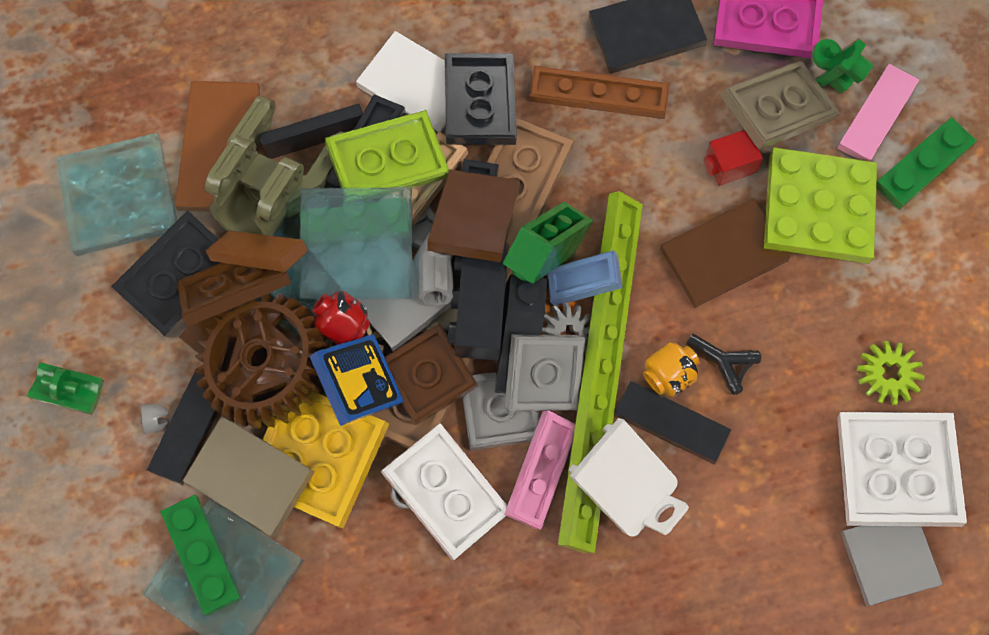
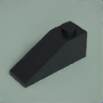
(521, 315)

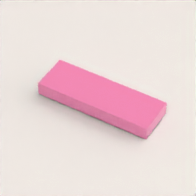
(878, 114)
(541, 470)

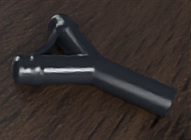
(725, 361)

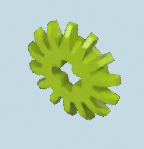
(891, 387)

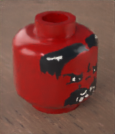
(341, 317)

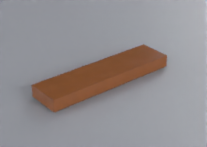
(599, 92)

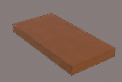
(210, 120)

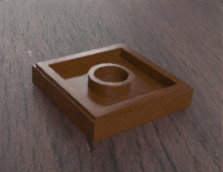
(429, 374)

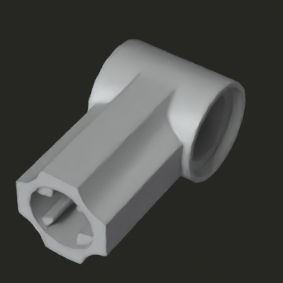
(434, 276)

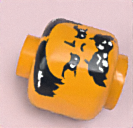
(671, 369)

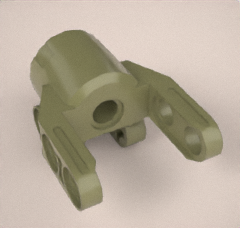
(254, 190)

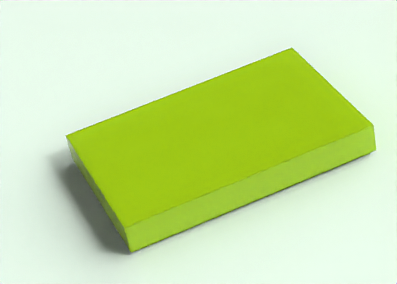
(389, 154)

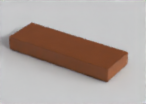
(257, 250)

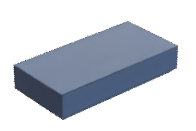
(584, 278)

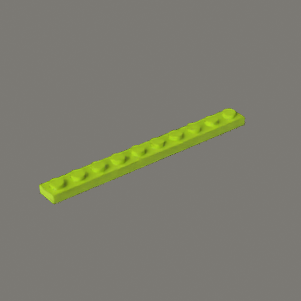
(601, 369)

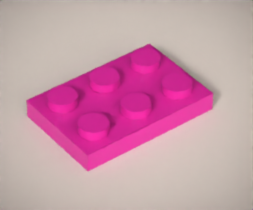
(769, 25)

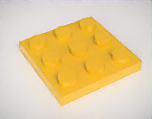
(335, 453)

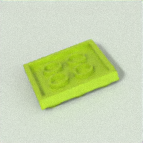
(821, 205)

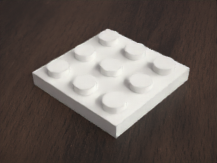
(901, 469)

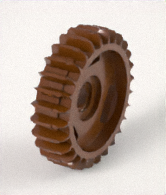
(287, 364)

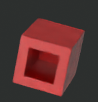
(732, 157)

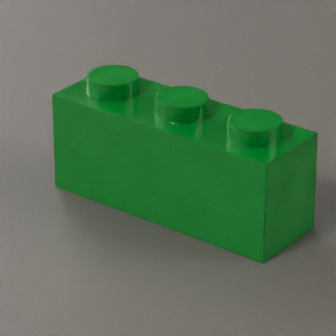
(547, 242)

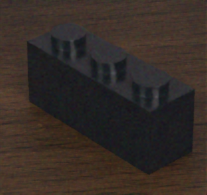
(479, 308)

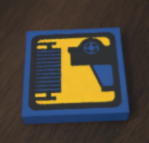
(356, 379)

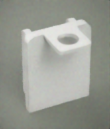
(628, 481)

